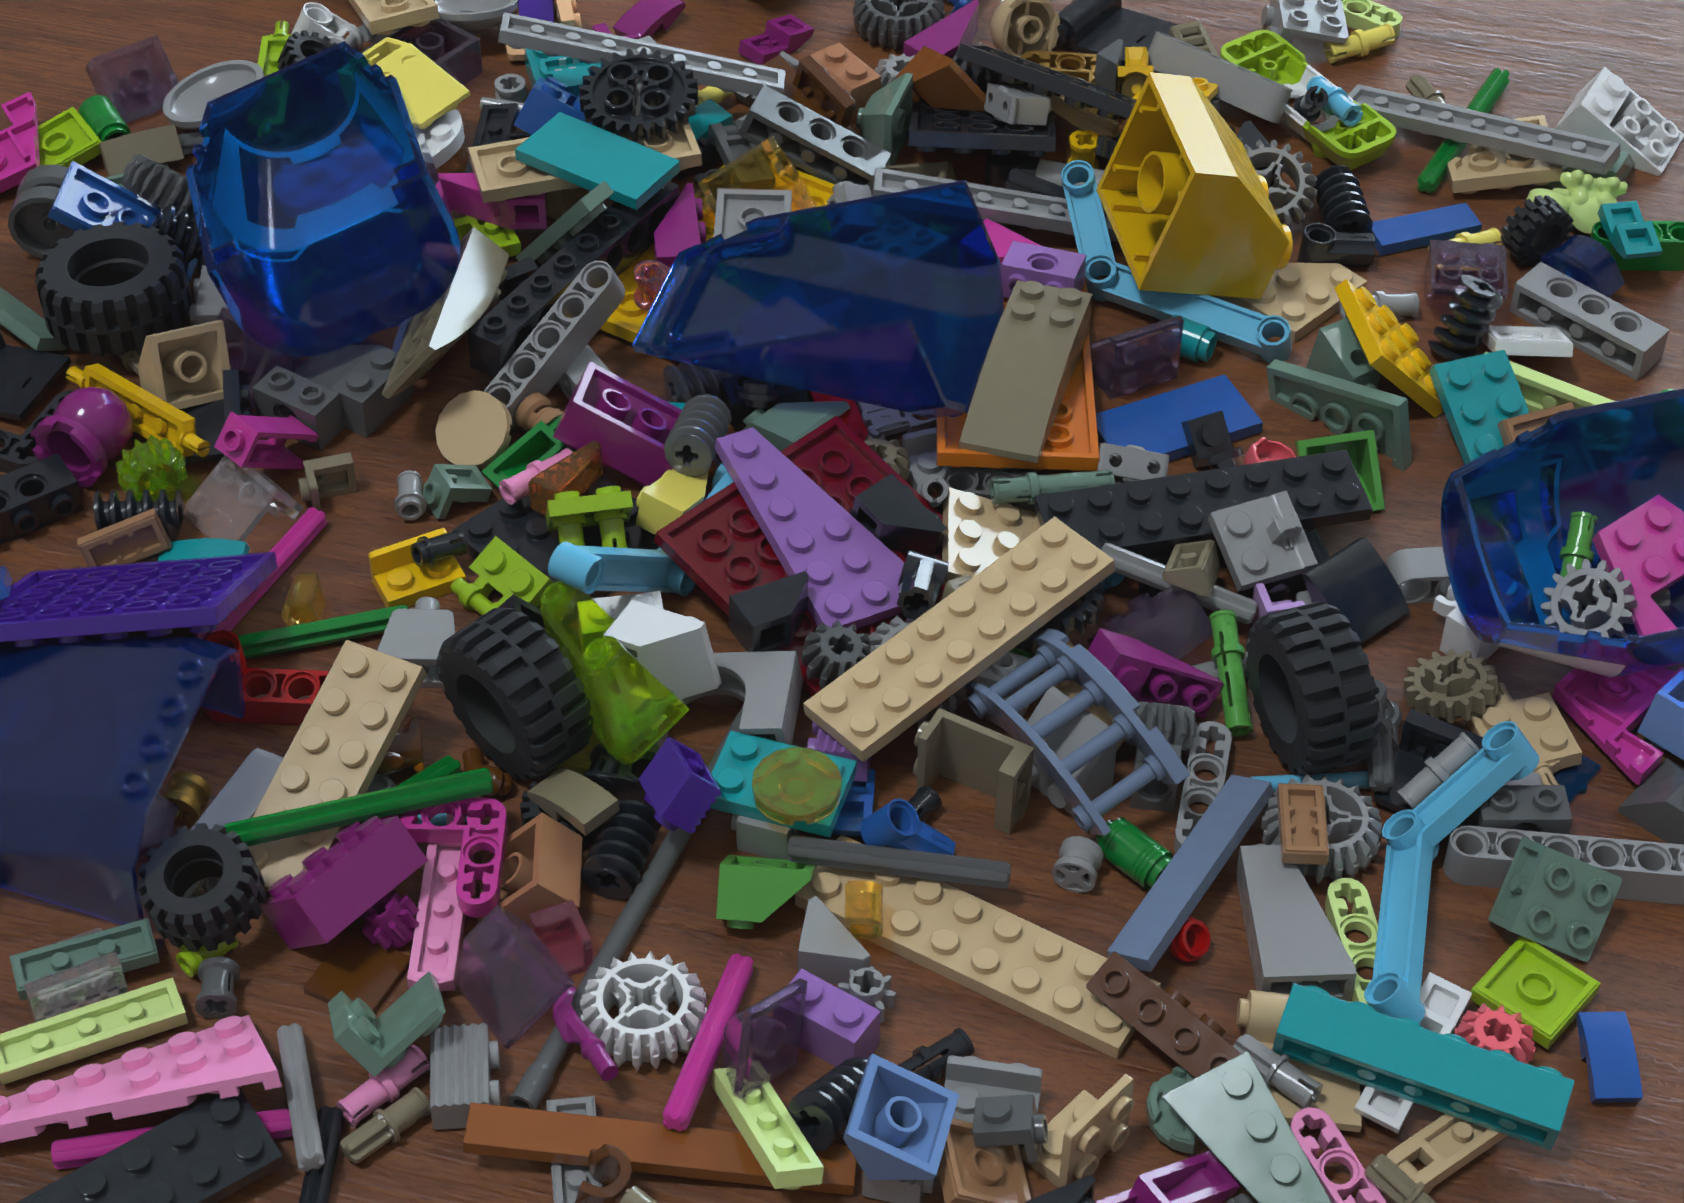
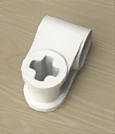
(321, 20)

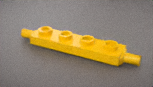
(148, 412)

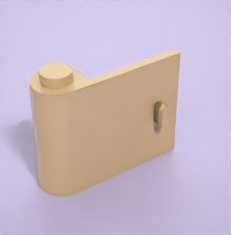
(1260, 1018)

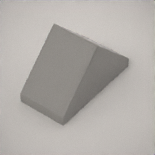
(828, 947)

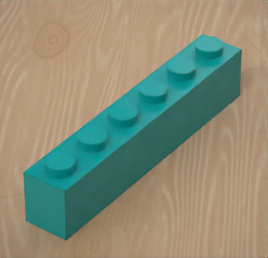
(1423, 1066)

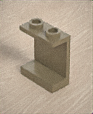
(977, 760)

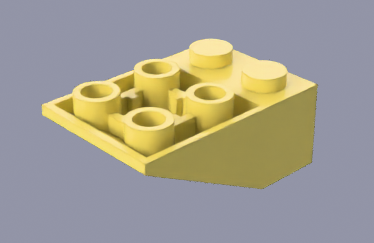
(424, 83)

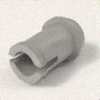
(410, 502)

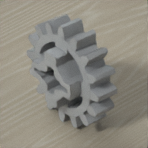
(1581, 589)

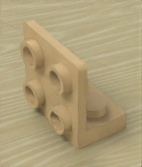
(1085, 1134)

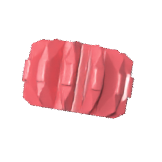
(1498, 1032)

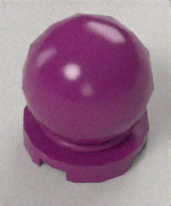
(85, 432)

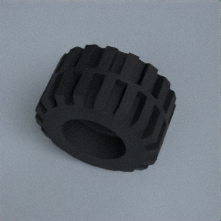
(187, 860)

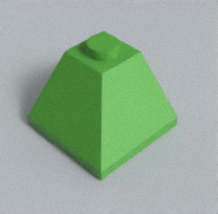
(1363, 454)
(757, 887)

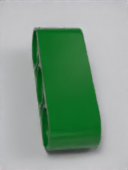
(1671, 240)

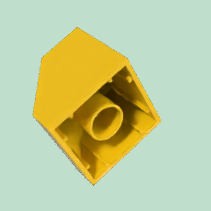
(1190, 198)

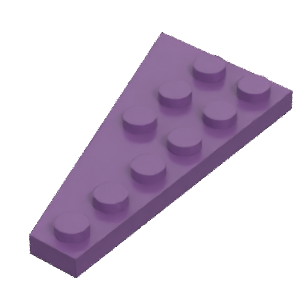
(847, 566)

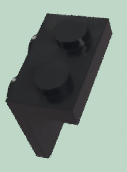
(213, 415)
(1420, 739)

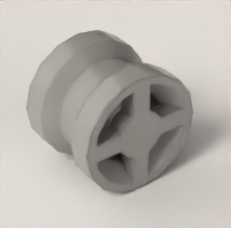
(1078, 864)

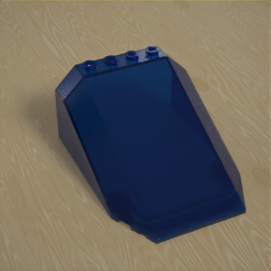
(843, 300)
(86, 753)

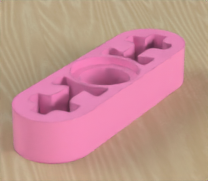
(1341, 1153)

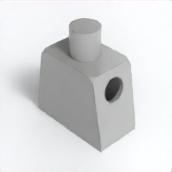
(418, 636)

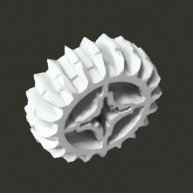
(642, 992)

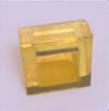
(304, 600)
(864, 909)

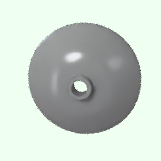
(475, 14)
(189, 98)

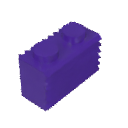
(679, 786)

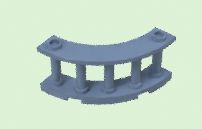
(1099, 689)

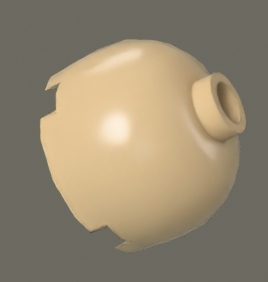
(1024, 26)

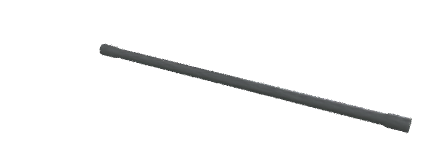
(541, 1072)

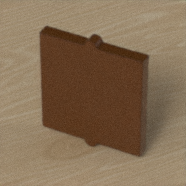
(359, 971)

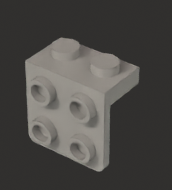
(1307, 19)

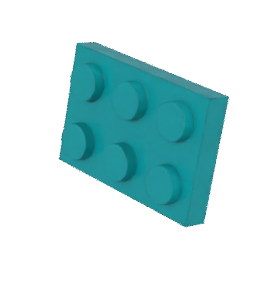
(1475, 398)
(735, 773)

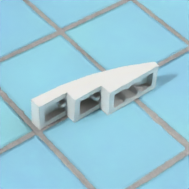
(1443, 1009)

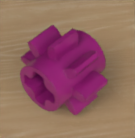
(391, 921)

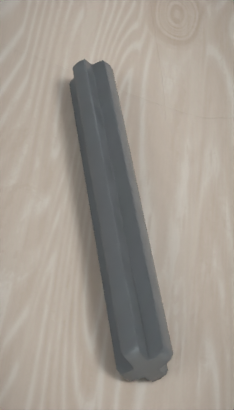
(899, 861)

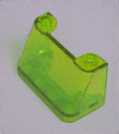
(625, 698)

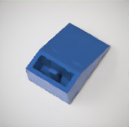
(544, 102)

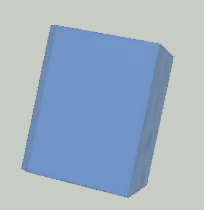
(899, 1123)

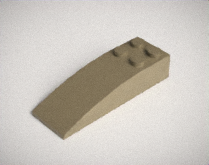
(453, 314)
(1027, 371)

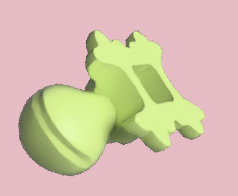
(1583, 196)

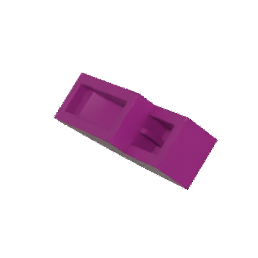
(1186, 1181)

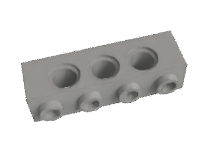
(1589, 320)

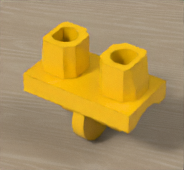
(1135, 70)

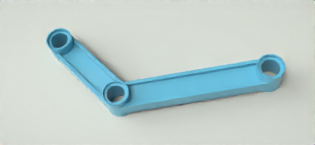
(1231, 322)
(624, 568)
(1411, 847)

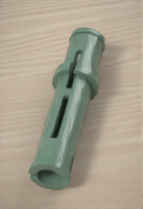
(1031, 485)

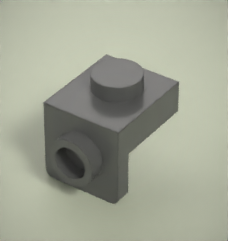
(1010, 1122)

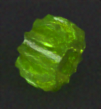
(151, 467)

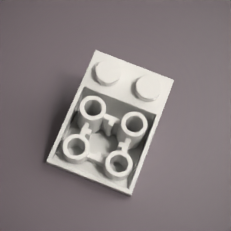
(1617, 114)

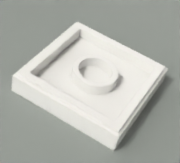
(1528, 341)

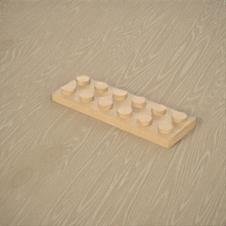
(504, 177)
(337, 748)

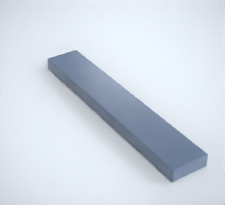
(1191, 871)

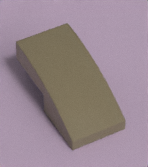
(156, 143)
(575, 799)

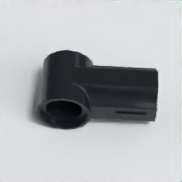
(1324, 245)
(920, 583)

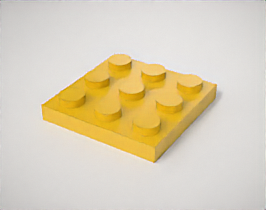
(1390, 346)

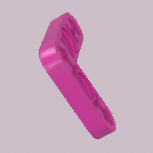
(474, 838)

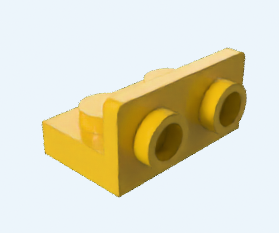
(402, 581)

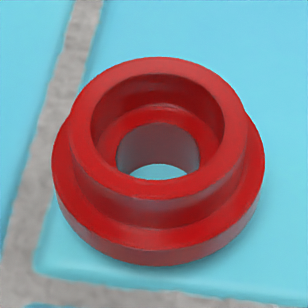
(1191, 941)

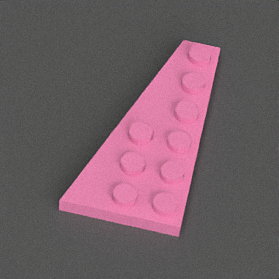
(146, 1080)

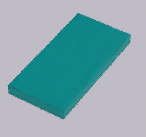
(591, 155)

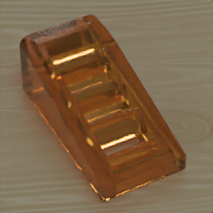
(566, 476)

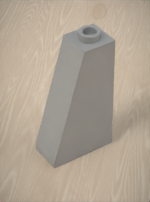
(1288, 928)

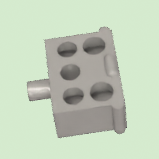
(1017, 104)
(1132, 462)

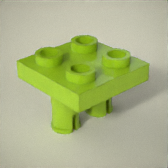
(606, 508)

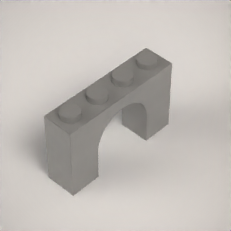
(767, 685)

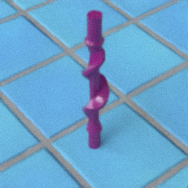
(575, 1031)

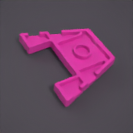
(19, 142)
(1650, 554)
(1611, 710)

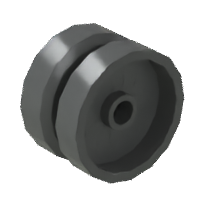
(30, 210)

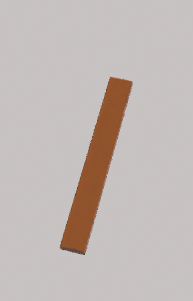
(648, 1145)

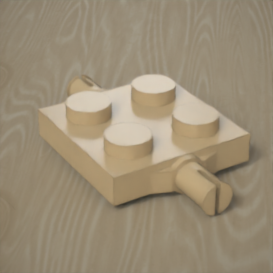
(1540, 724)

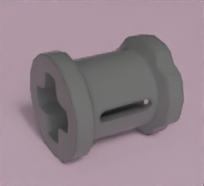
(217, 987)

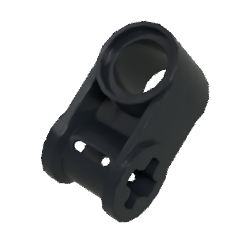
(618, 778)

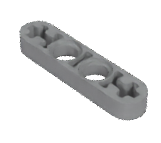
(1197, 789)

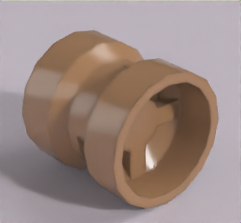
(534, 409)

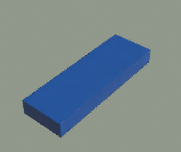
(1419, 228)

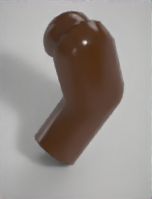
(474, 759)

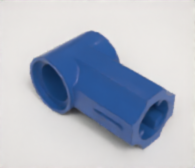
(899, 827)

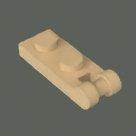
(1443, 1148)

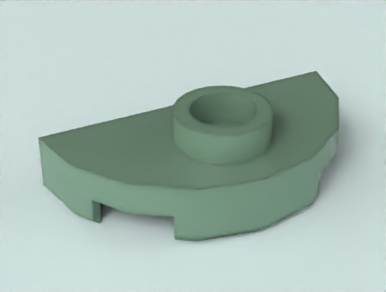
(1162, 1119)

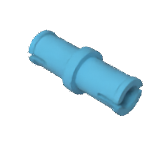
(1338, 102)

